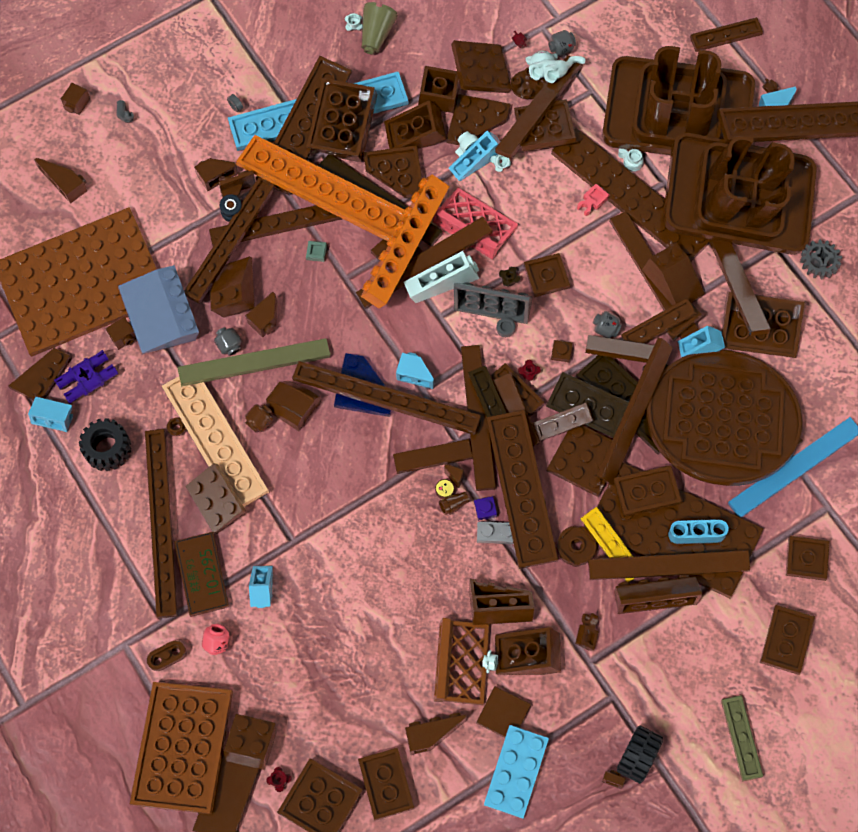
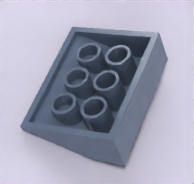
(159, 310)

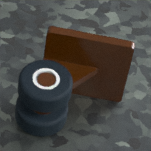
(230, 189)

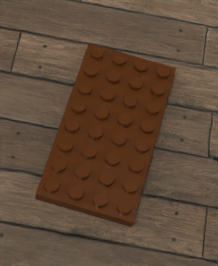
(648, 532)

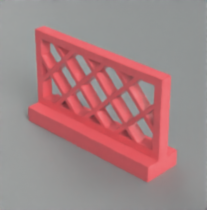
(452, 223)

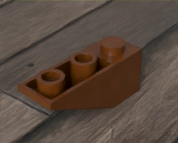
(428, 735)

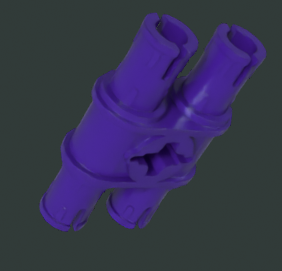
(86, 367)

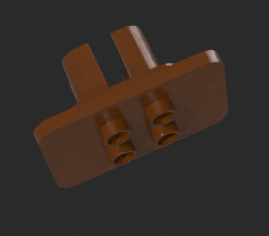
(661, 99)
(740, 193)

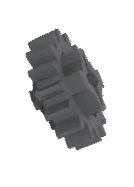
(819, 260)

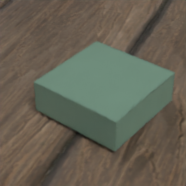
(316, 251)

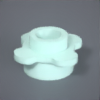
(353, 18)
(499, 166)
(490, 661)

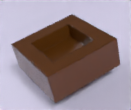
(561, 351)
(614, 779)

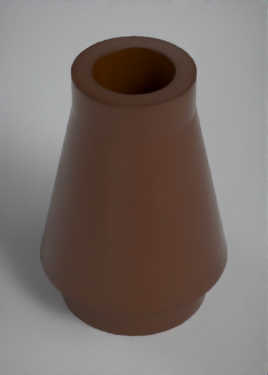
(452, 503)

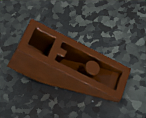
(64, 179)

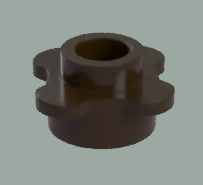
(509, 281)

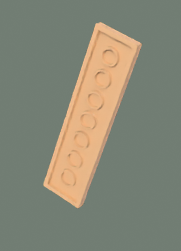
(215, 438)

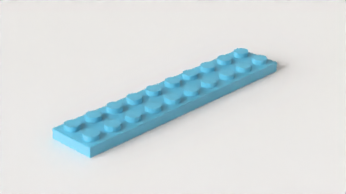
(269, 120)

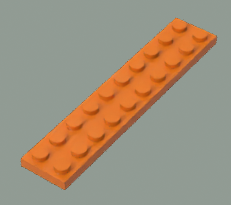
(320, 187)

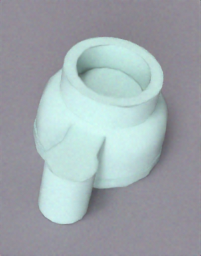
(465, 140)
(632, 160)

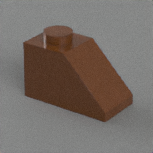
(213, 171)
(264, 315)

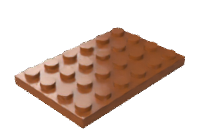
(181, 748)

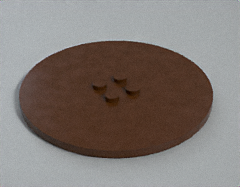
(724, 418)

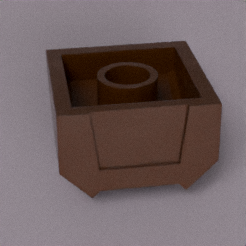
(292, 403)

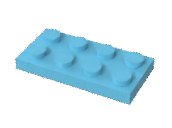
(516, 771)

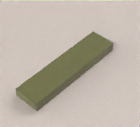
(742, 738)

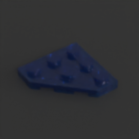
(358, 367)

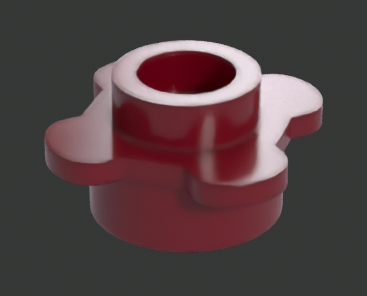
(519, 39)
(529, 376)
(278, 773)

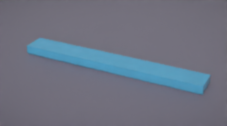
(794, 468)

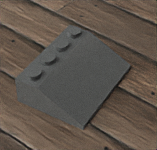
(492, 302)

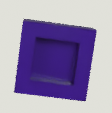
(485, 508)

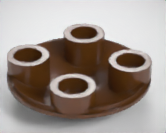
(525, 86)

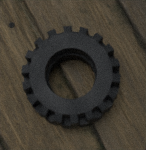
(100, 431)
(640, 754)

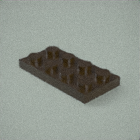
(604, 407)

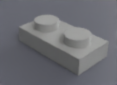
(494, 533)

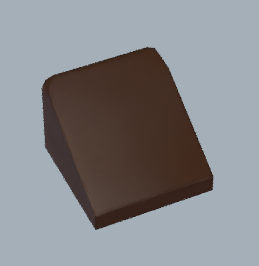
(454, 474)

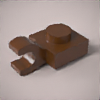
(587, 634)

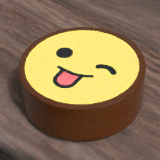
(444, 488)

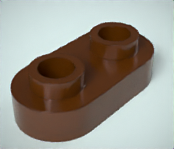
(166, 655)

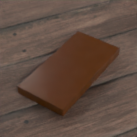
(230, 800)

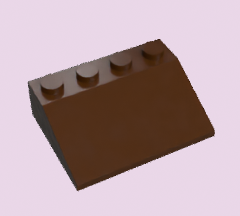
(342, 119)
(783, 318)

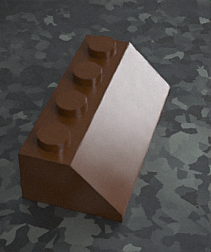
(657, 594)

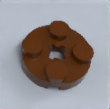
(576, 535)

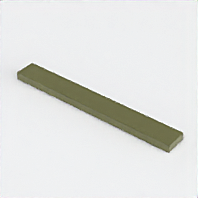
(253, 362)

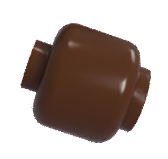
(259, 418)

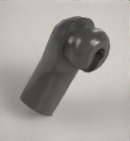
(124, 115)

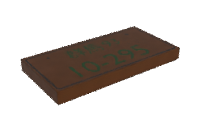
(201, 574)

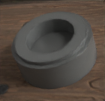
(235, 103)
(505, 327)

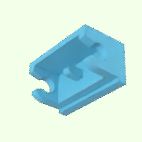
(50, 414)

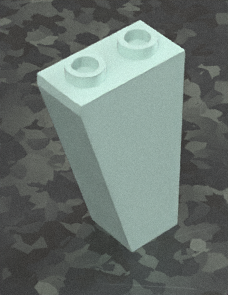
(442, 277)

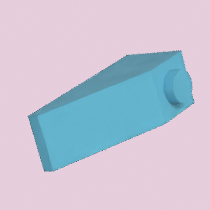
(475, 156)

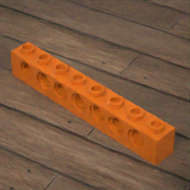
(436, 191)

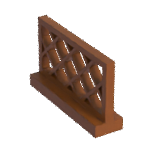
(444, 659)

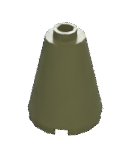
(376, 26)

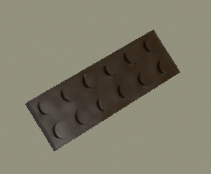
(612, 378)

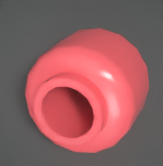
(215, 639)

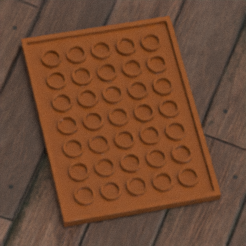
(73, 280)

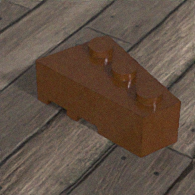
(499, 605)

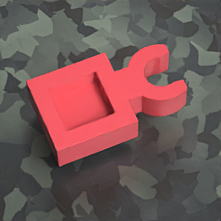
(593, 198)

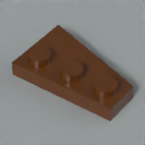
(40, 377)

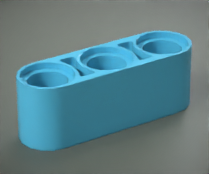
(706, 526)

